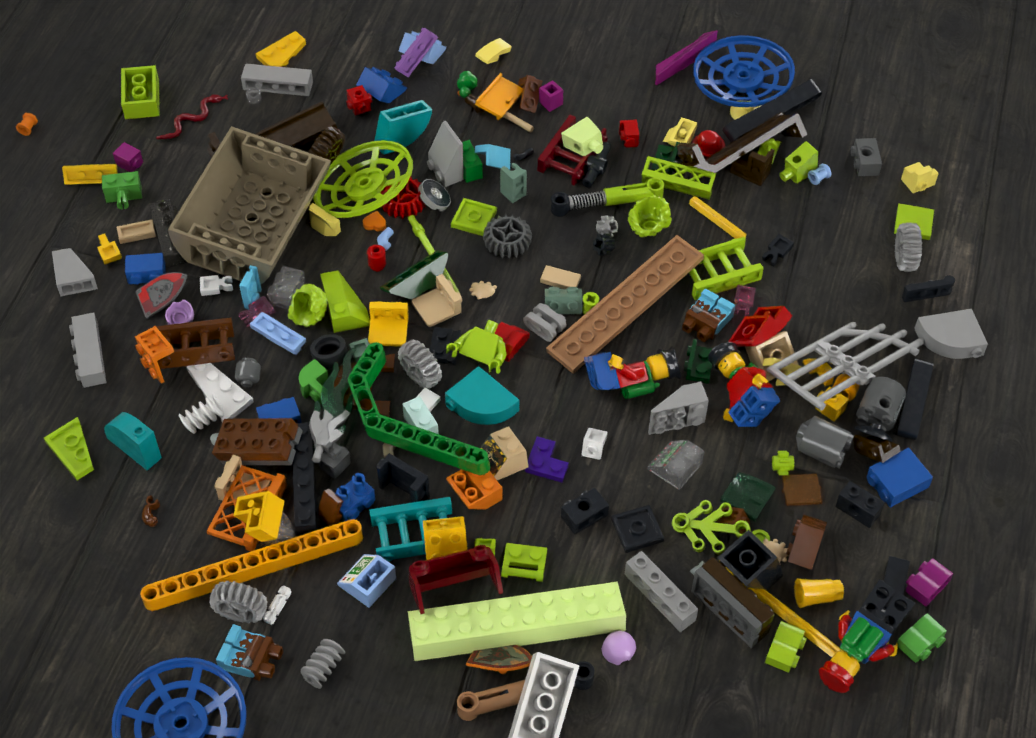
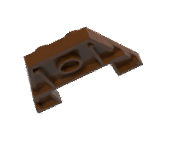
(382, 406)

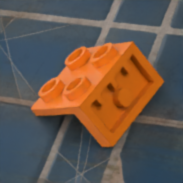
(153, 347)

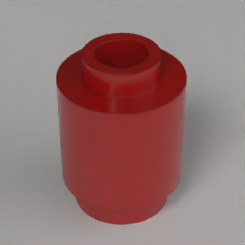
(376, 257)

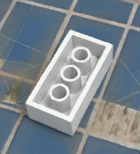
(544, 698)

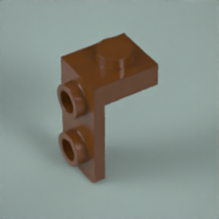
(530, 93)

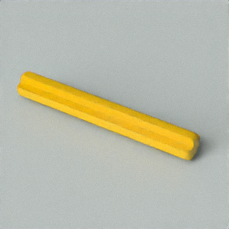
(716, 218)

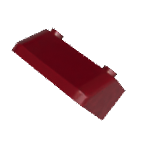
(453, 569)

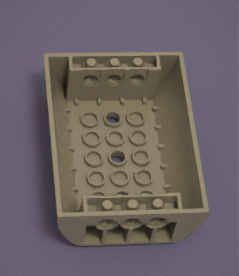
(213, 220)

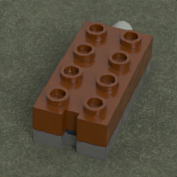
(257, 441)

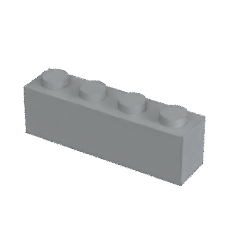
(277, 79)
(88, 350)

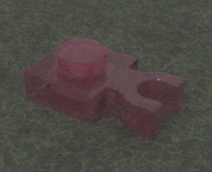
(744, 298)
(255, 309)

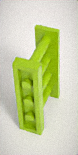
(730, 280)

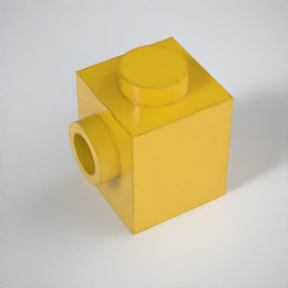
(834, 406)

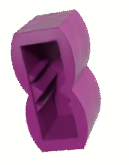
(928, 581)

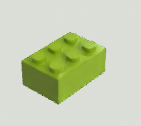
(140, 92)

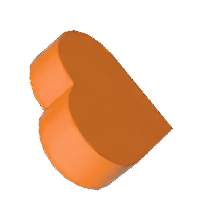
(374, 221)

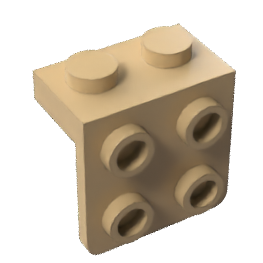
(439, 303)
(230, 471)

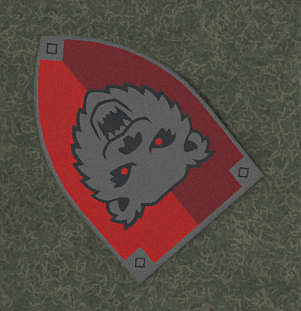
(160, 292)

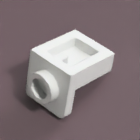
(593, 443)

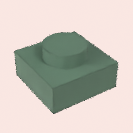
(360, 347)

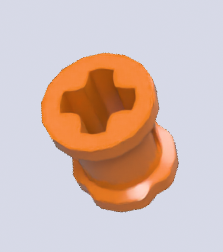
(26, 124)

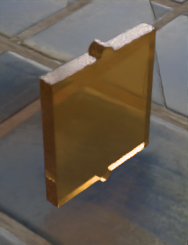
(801, 489)

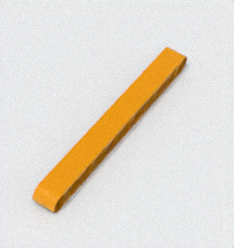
(242, 563)

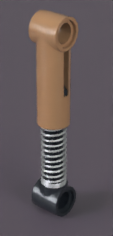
(510, 694)

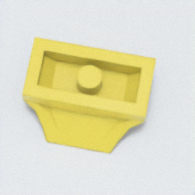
(682, 132)
(323, 221)

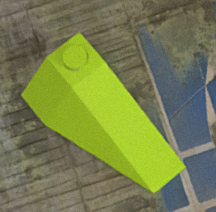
(344, 306)

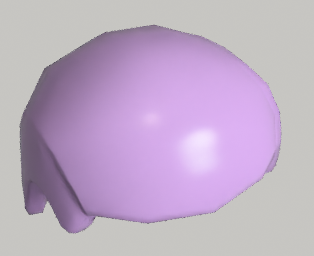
(179, 313)
(618, 647)

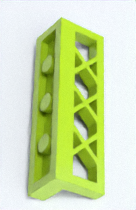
(679, 183)

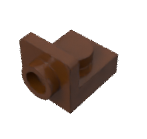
(737, 515)

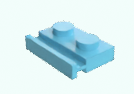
(250, 286)

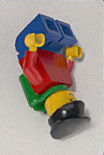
(633, 378)
(748, 388)

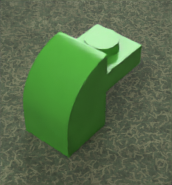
(312, 379)

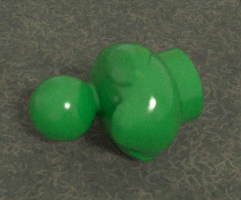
(466, 83)

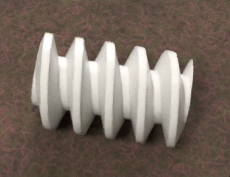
(202, 414)

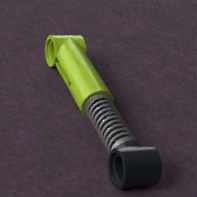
(562, 203)

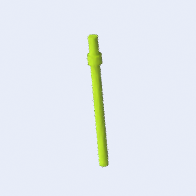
(419, 232)

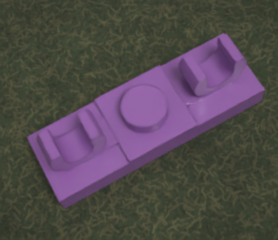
(416, 52)

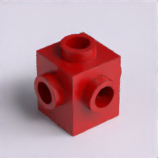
(358, 100)

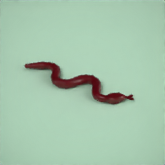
(196, 118)

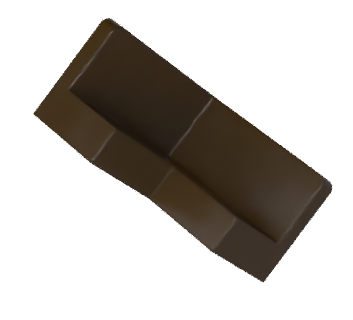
(755, 169)

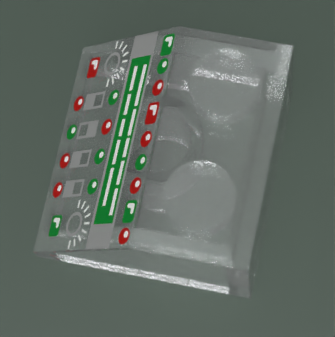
(677, 462)

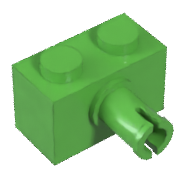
(122, 188)

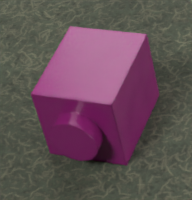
(551, 96)
(128, 157)

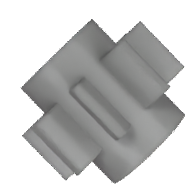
(607, 225)

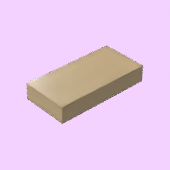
(136, 231)
(559, 278)

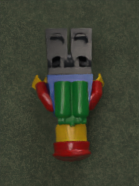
(865, 636)

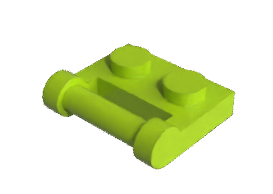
(527, 557)

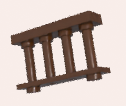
(198, 331)

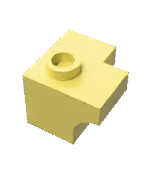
(918, 177)

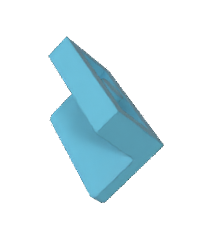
(495, 155)

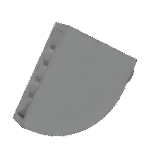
(952, 334)

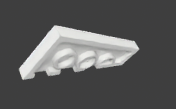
(229, 394)

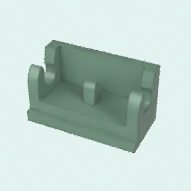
(513, 183)

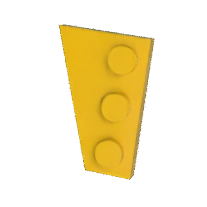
(282, 50)

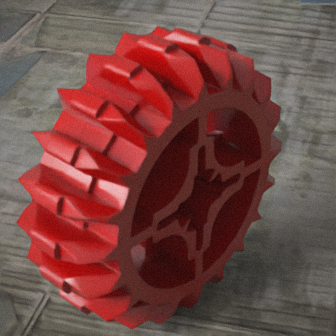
(406, 201)

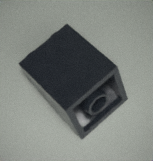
(752, 562)

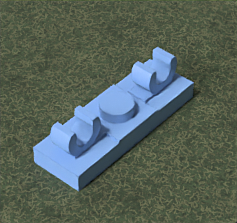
(278, 333)

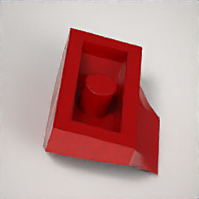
(512, 337)

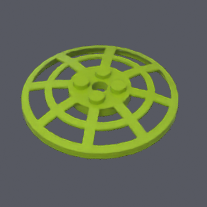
(366, 182)

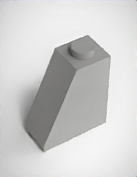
(71, 273)

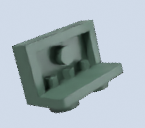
(564, 300)

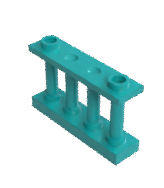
(401, 514)

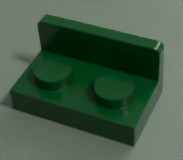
(668, 154)
(698, 366)

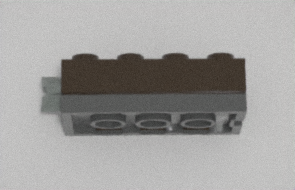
(731, 601)

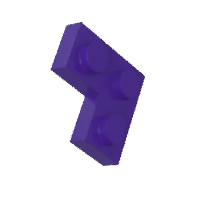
(542, 464)

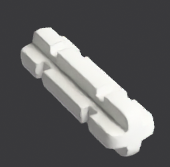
(277, 605)

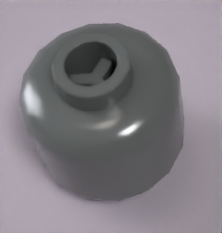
(247, 372)

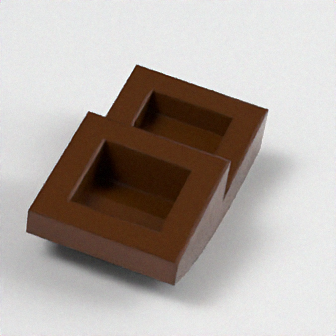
(329, 508)

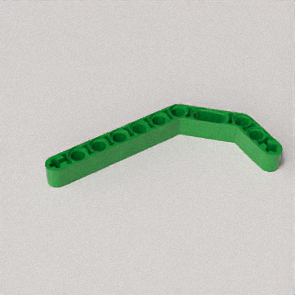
(380, 427)

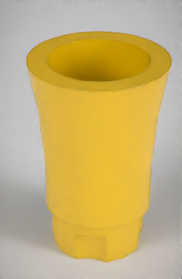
(817, 591)

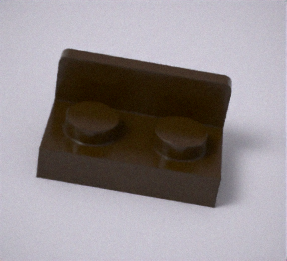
(875, 448)

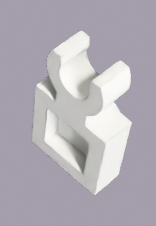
(212, 284)

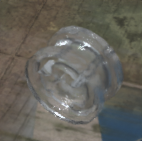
(254, 100)

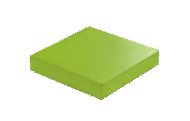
(912, 214)
(473, 216)

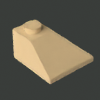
(775, 347)

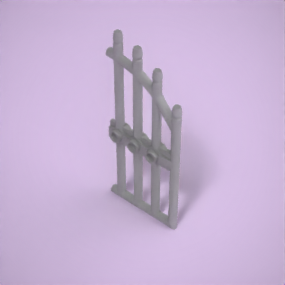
(844, 363)

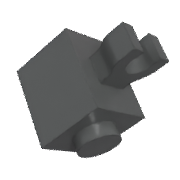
(334, 459)

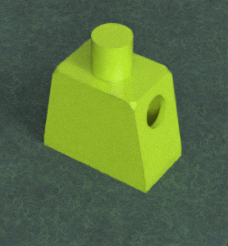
(800, 163)

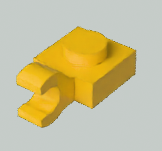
(108, 251)

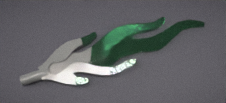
(333, 411)

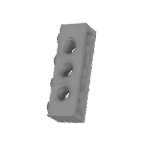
(661, 591)

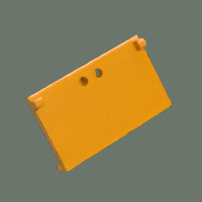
(499, 96)

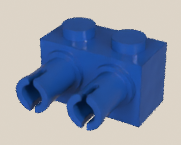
(355, 496)

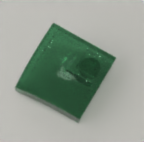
(749, 494)

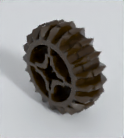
(328, 144)

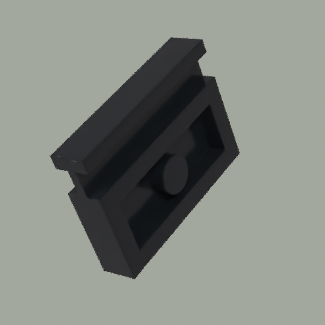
(440, 339)

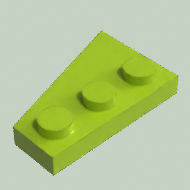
(71, 448)

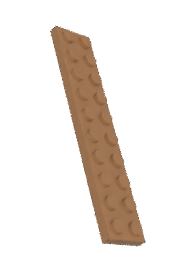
(625, 303)

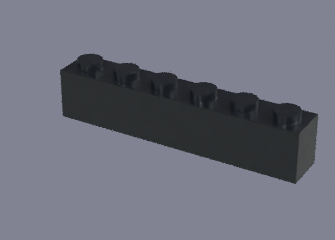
(304, 483)

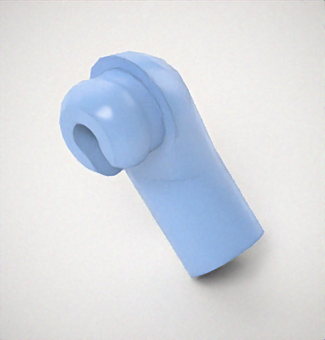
(383, 238)

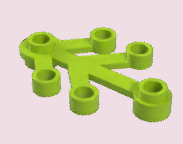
(707, 525)

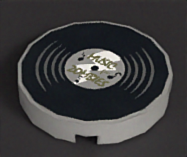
(434, 195)

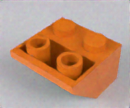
(475, 489)

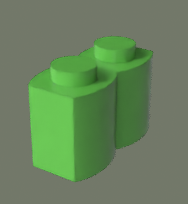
(922, 638)

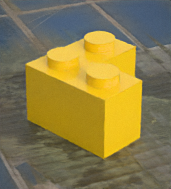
(261, 514)

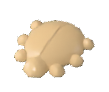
(482, 289)
(777, 549)

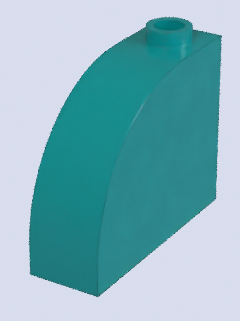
(403, 123)
(481, 399)
(134, 439)

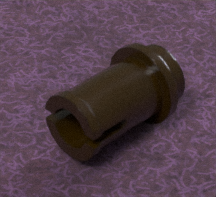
(471, 101)

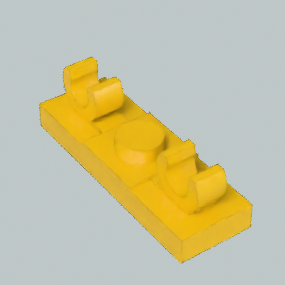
(87, 173)

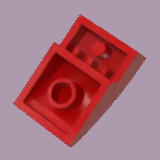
(761, 326)

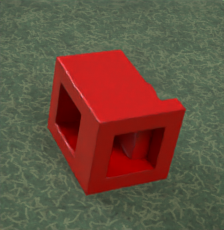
(629, 133)

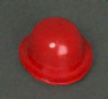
(709, 142)

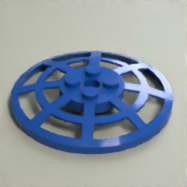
(735, 71)
(183, 707)

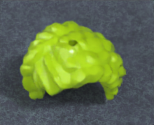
(649, 216)
(308, 305)

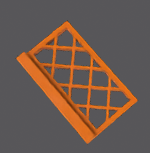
(276, 487)

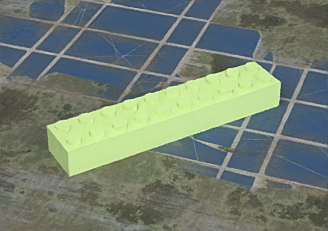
(517, 621)

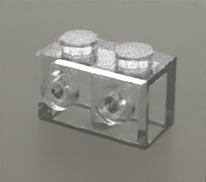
(285, 286)

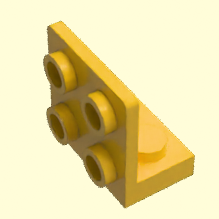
(444, 536)

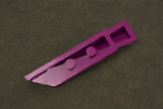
(683, 57)

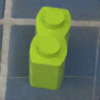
(785, 646)

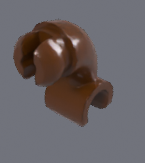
(147, 516)

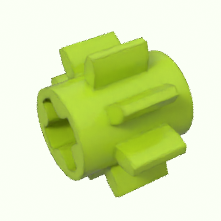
(783, 463)

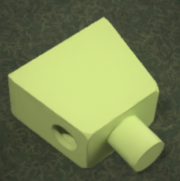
(583, 137)

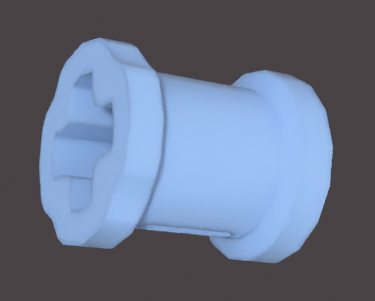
(819, 174)

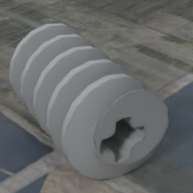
(321, 661)

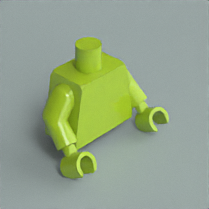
(481, 346)

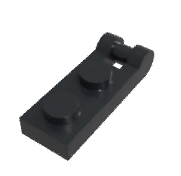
(928, 289)

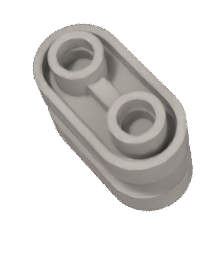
(545, 322)

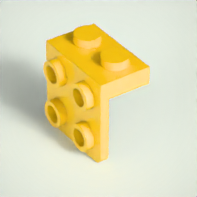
(388, 323)

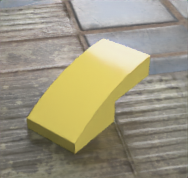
(491, 51)

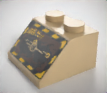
(505, 453)

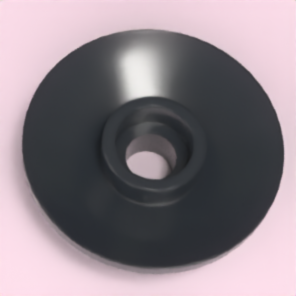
(875, 430)

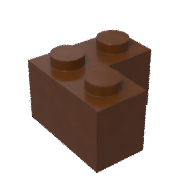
(807, 541)

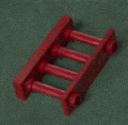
(554, 149)

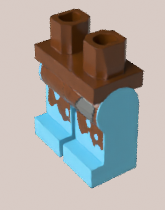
(708, 315)
(248, 654)

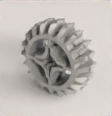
(908, 247)
(419, 364)
(238, 602)

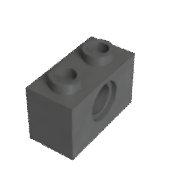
(866, 157)

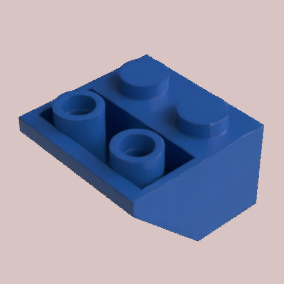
(380, 84)

